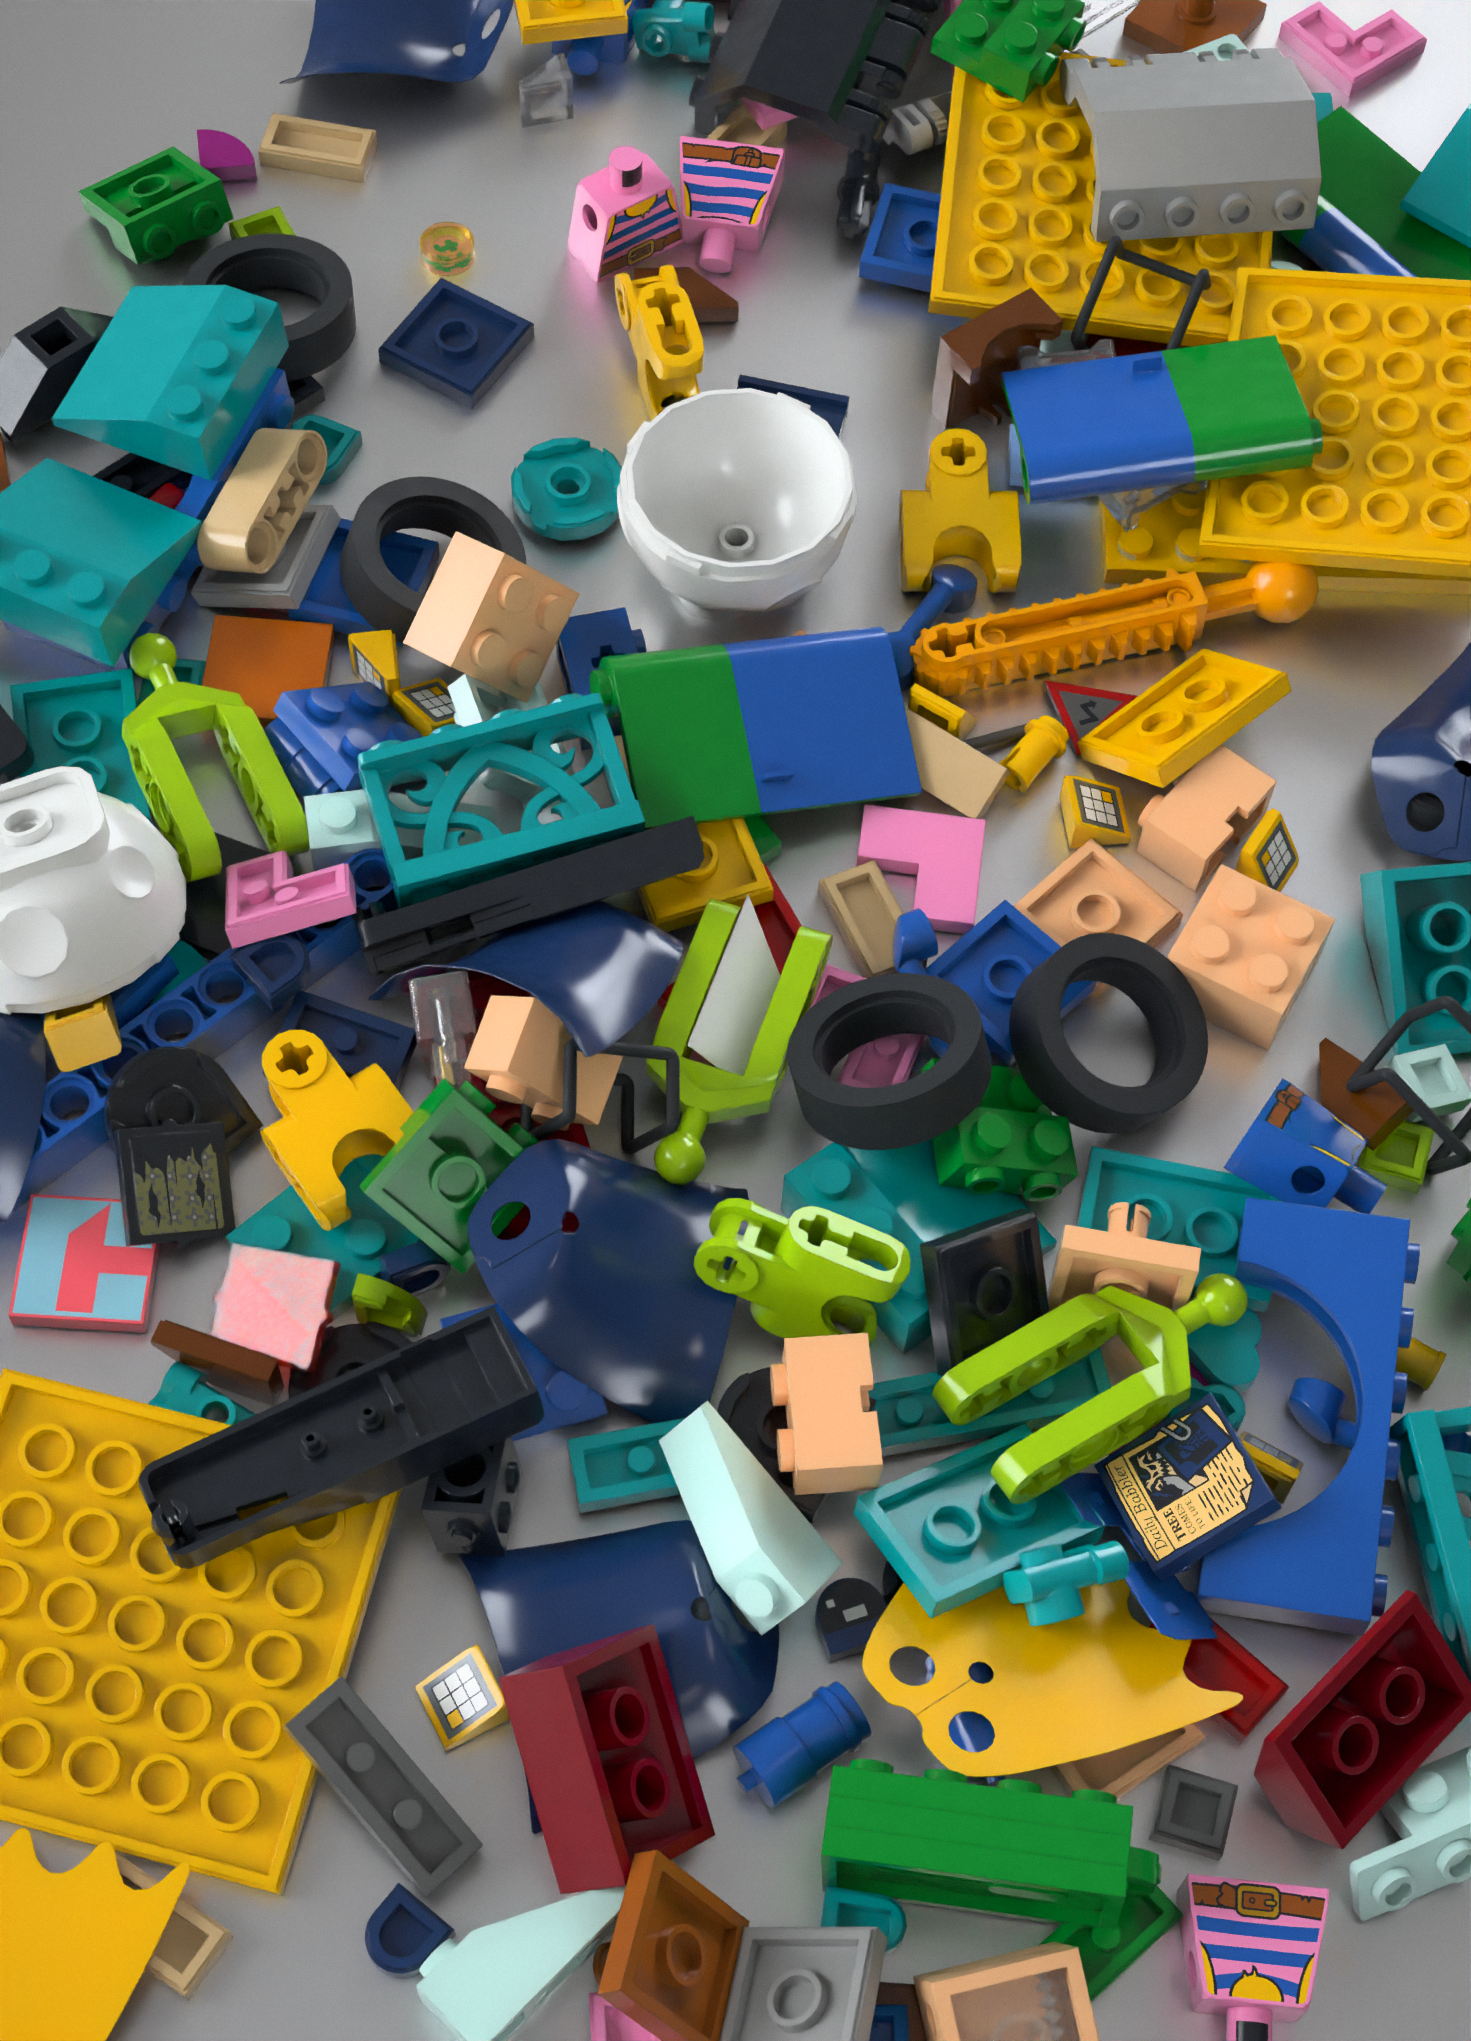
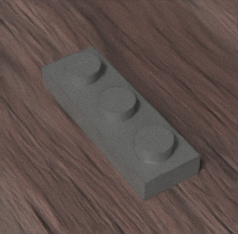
(383, 1786)

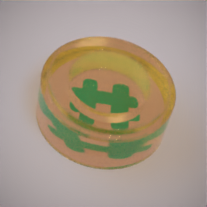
(447, 248)

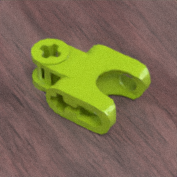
(801, 1267)

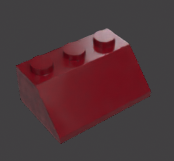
(1365, 1726)
(606, 1758)

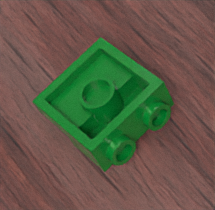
(1010, 41)
(158, 205)
(1007, 1143)
(445, 1167)

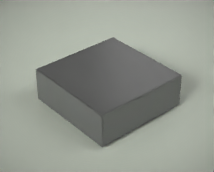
(1193, 1812)

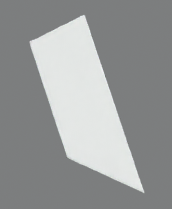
(737, 997)

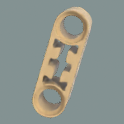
(262, 500)

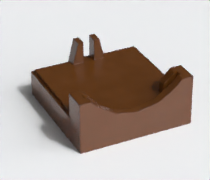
(979, 350)

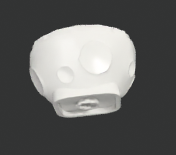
(742, 475)
(82, 892)

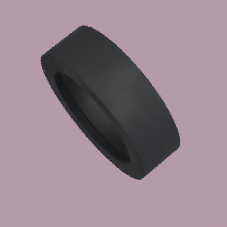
(293, 264)
(418, 504)
(1159, 993)
(899, 1112)

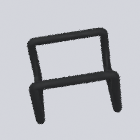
(1116, 248)
(1365, 1078)
(628, 1143)

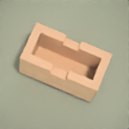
(1210, 803)
(522, 1061)
(828, 1435)

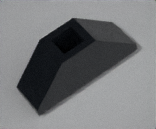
(43, 366)

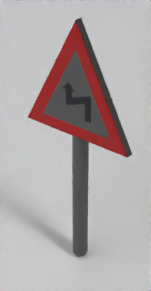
(1077, 709)

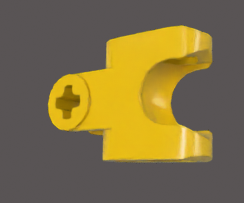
(662, 336)
(959, 517)
(326, 1120)

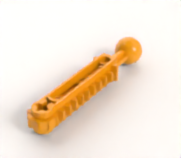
(1102, 626)

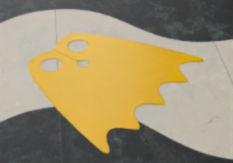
(1054, 1687)
(73, 1942)

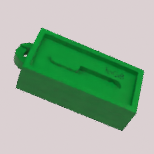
(983, 1845)

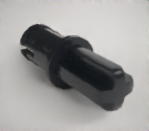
(858, 192)

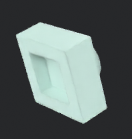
(1434, 1079)

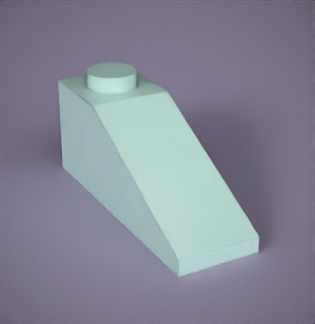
(343, 826)
(746, 1524)
(514, 1965)

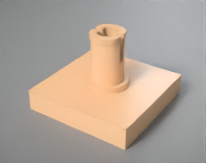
(1124, 1259)

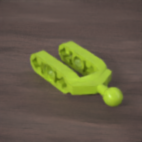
(188, 709)
(710, 1092)
(1065, 1336)

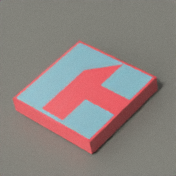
(79, 1269)

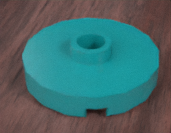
(562, 468)

